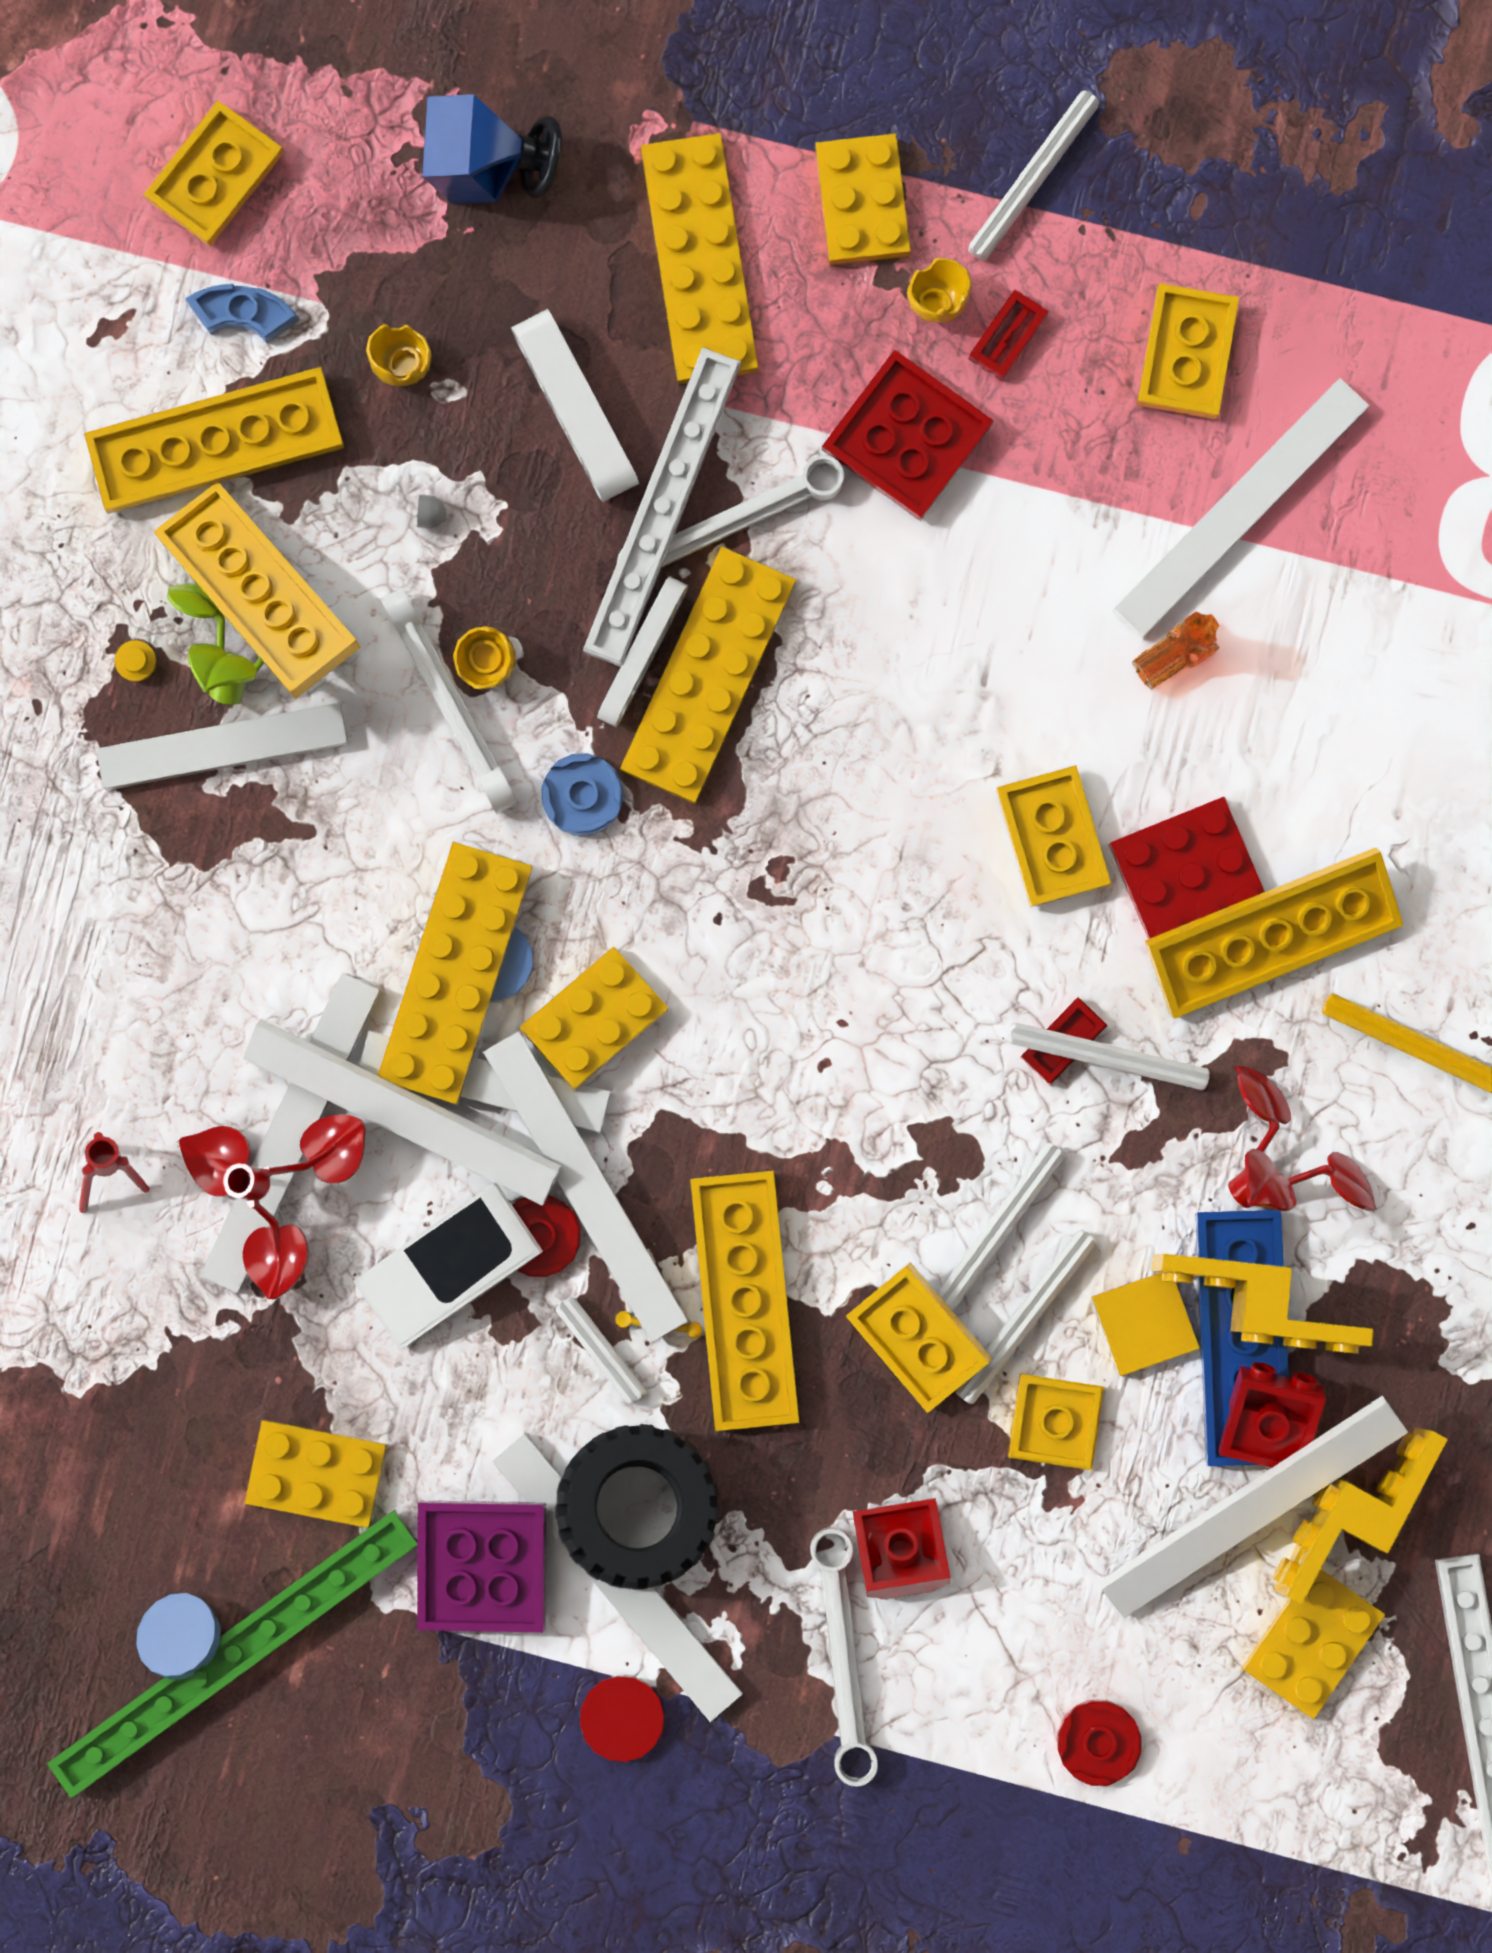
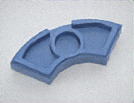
(243, 308)

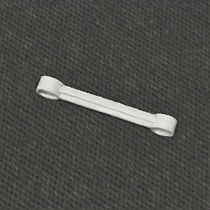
(753, 511)
(449, 700)
(843, 1657)

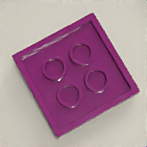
(481, 1566)

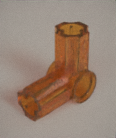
(1183, 648)

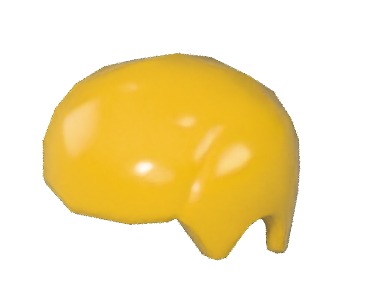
(940, 291)
(398, 355)
(484, 658)

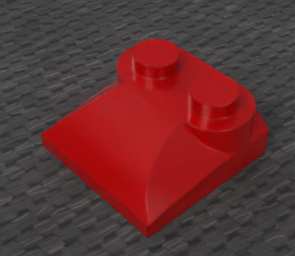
(901, 1549)

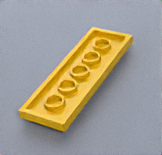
(698, 252)
(213, 440)
(257, 590)
(708, 675)
(1274, 932)
(455, 972)
(744, 1301)

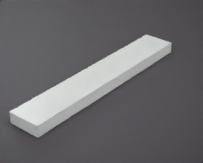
(222, 746)
(584, 1106)

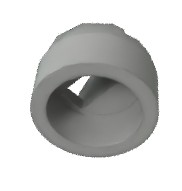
(430, 512)

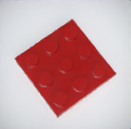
(907, 435)
(1186, 867)

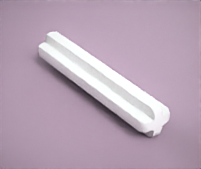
(600, 1350)

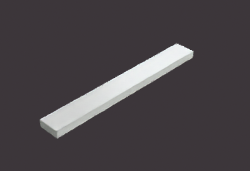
(662, 507)
(1240, 508)
(338, 1034)
(401, 1112)
(585, 1186)
(1253, 1507)
(643, 1608)
(1471, 1654)

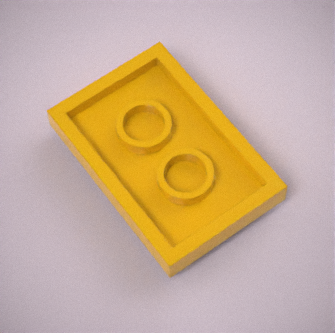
(213, 173)
(862, 199)
(1187, 351)
(1053, 836)
(593, 1018)
(919, 1337)
(315, 1473)
(1313, 1644)

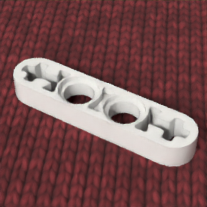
(642, 651)

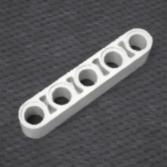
(575, 405)

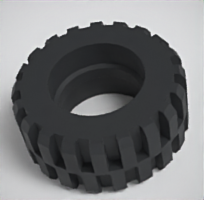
(694, 1496)

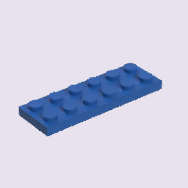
(1239, 1238)

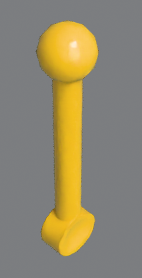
(624, 1320)

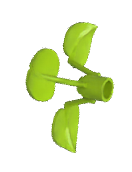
(213, 667)

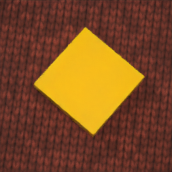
(1144, 1323)
(1055, 1421)

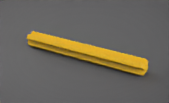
(1408, 1041)

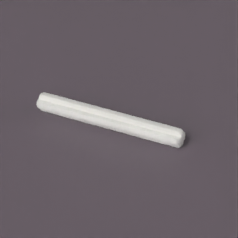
(1033, 175)
(1108, 1056)
(1001, 1225)
(1029, 1313)

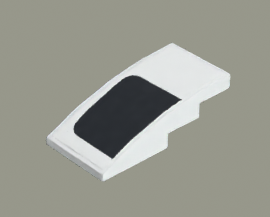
(448, 1266)

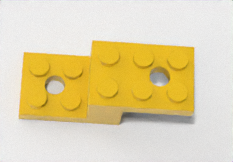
(1261, 1302)
(1359, 1513)

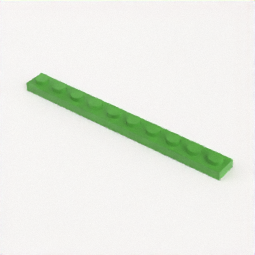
(236, 1653)

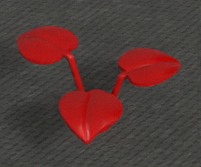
(219, 1167)
(1262, 1182)

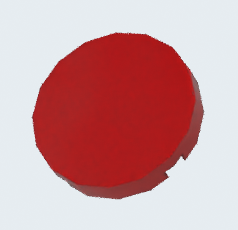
(555, 1231)
(622, 1718)
(1099, 1742)

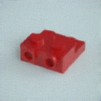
(1271, 1415)

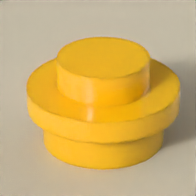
(135, 661)

